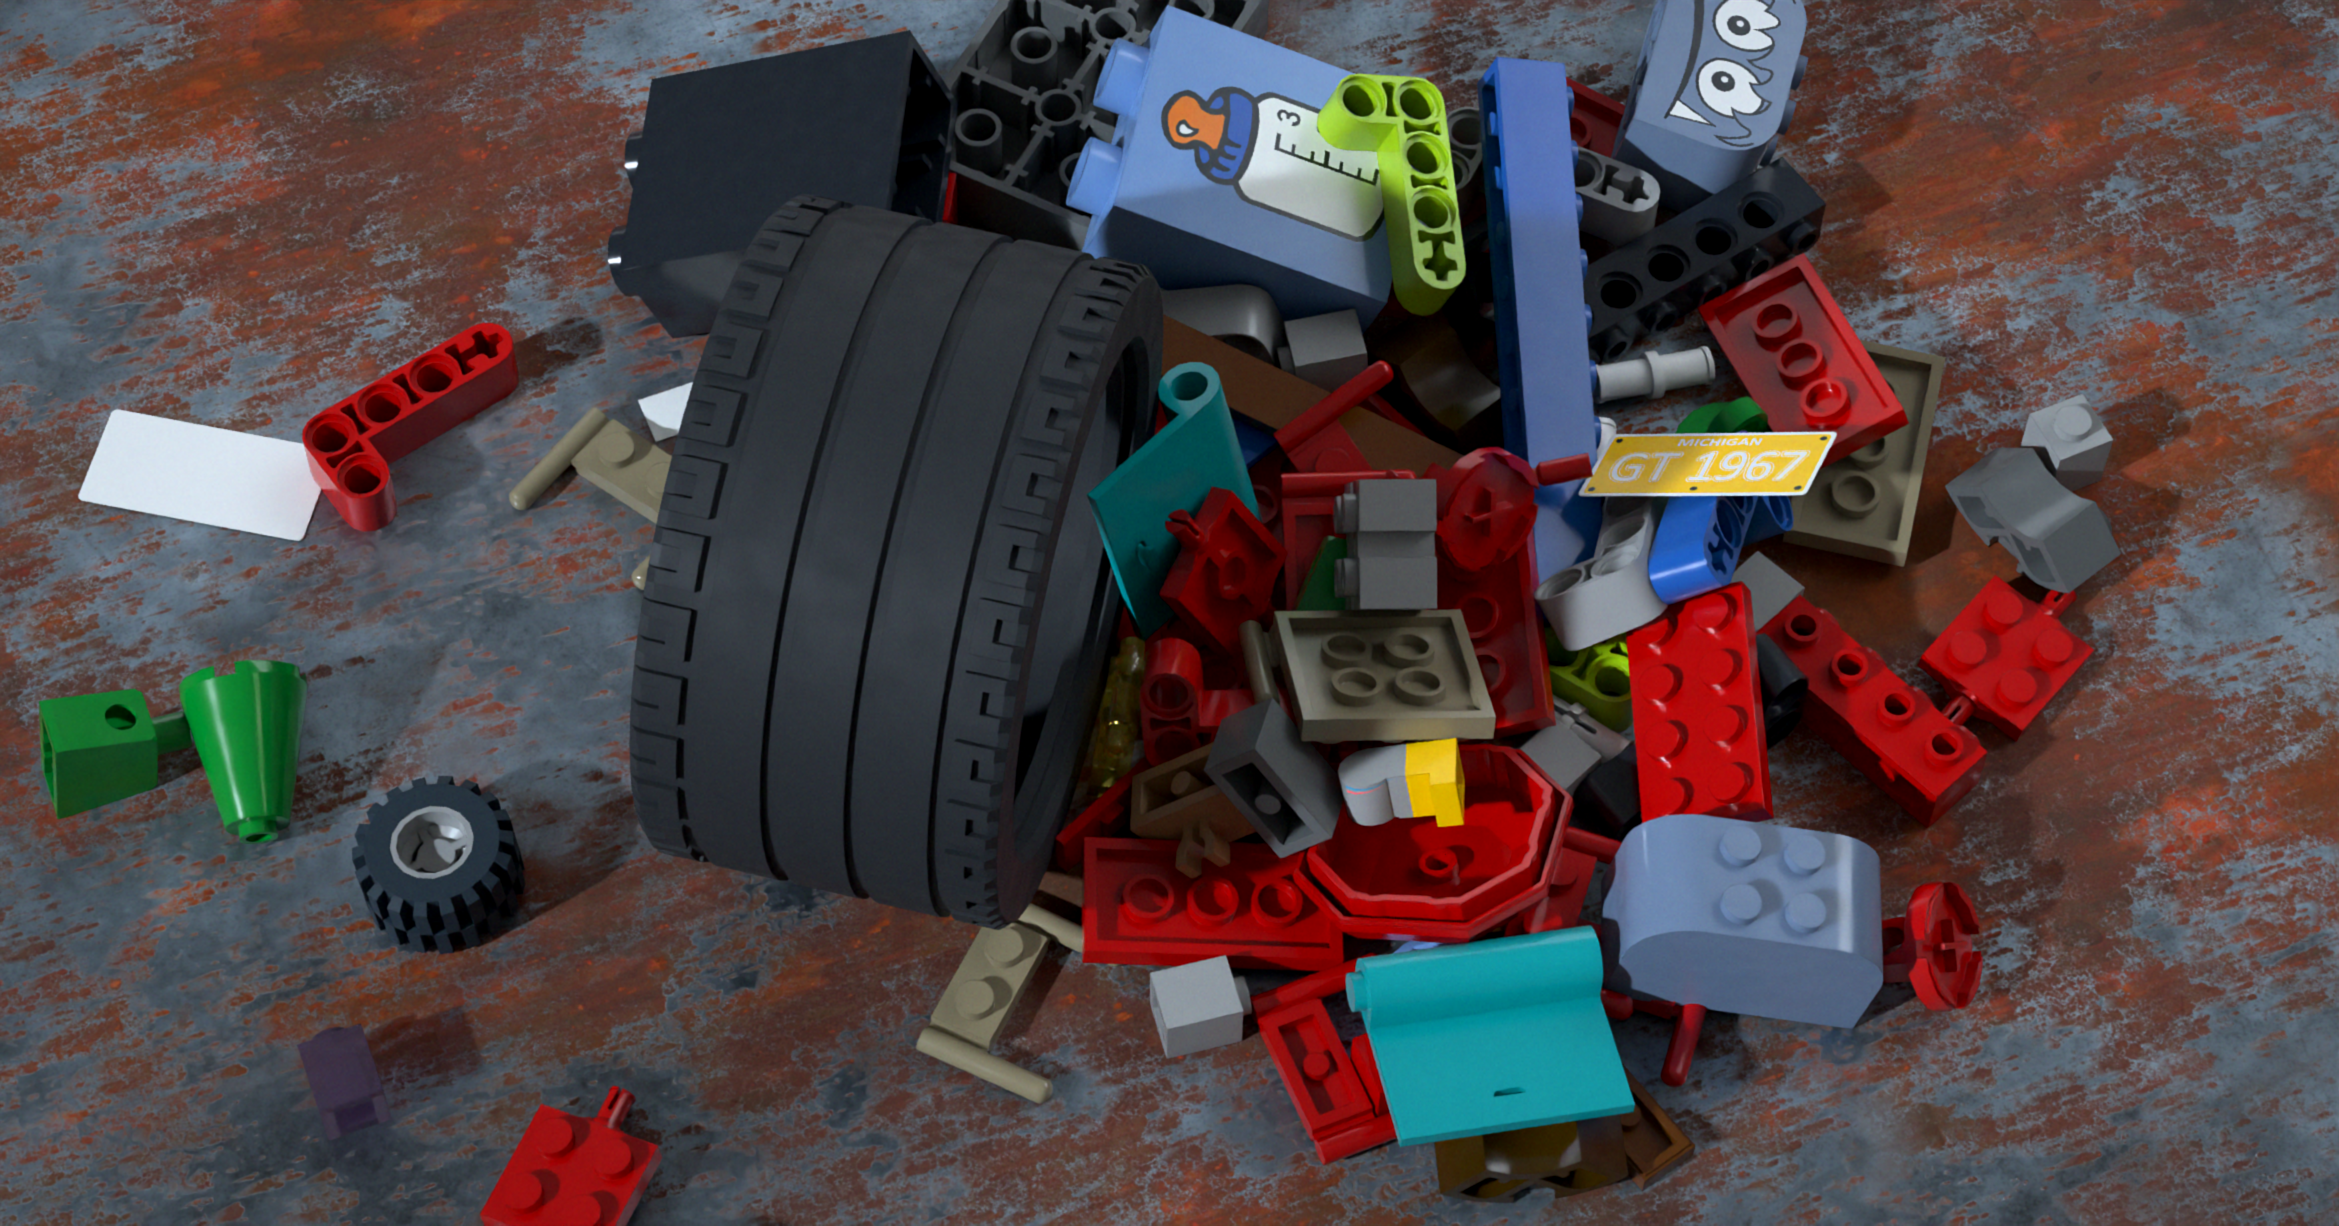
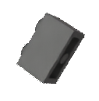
(1275, 778)

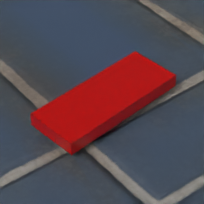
(1099, 819)

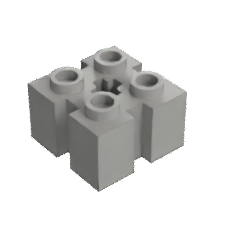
(1388, 544)

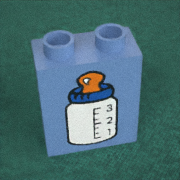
(1228, 175)

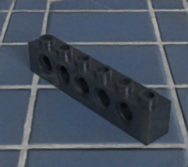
(1741, 228)

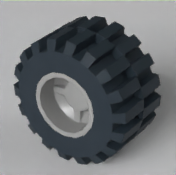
(439, 864)

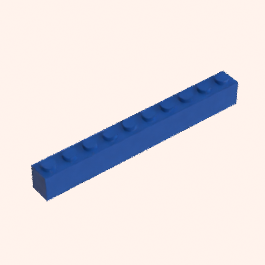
(1540, 294)

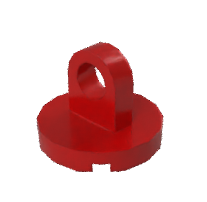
(1483, 507)
(1935, 947)

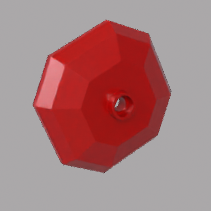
(1451, 880)

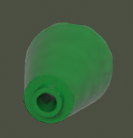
(249, 742)

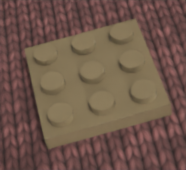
(1382, 675)

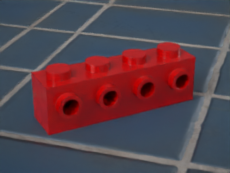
(1876, 717)

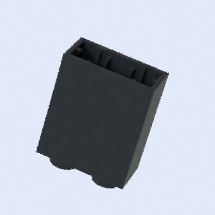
(747, 136)

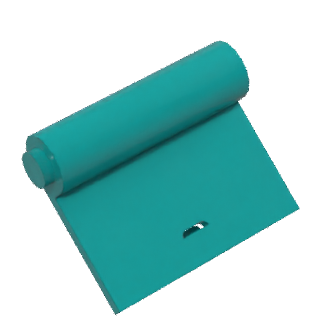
(1167, 475)
(1491, 1035)

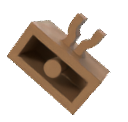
(1186, 805)

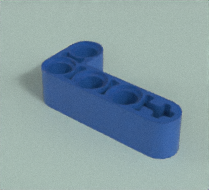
(1704, 537)

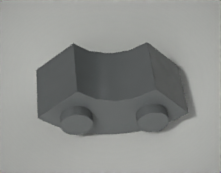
(2034, 517)

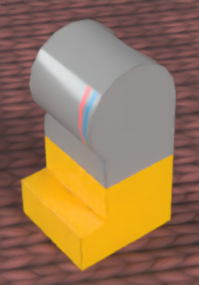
(1404, 783)

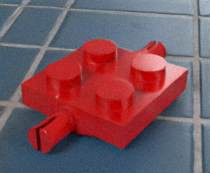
(1222, 571)
(2005, 657)
(574, 1170)

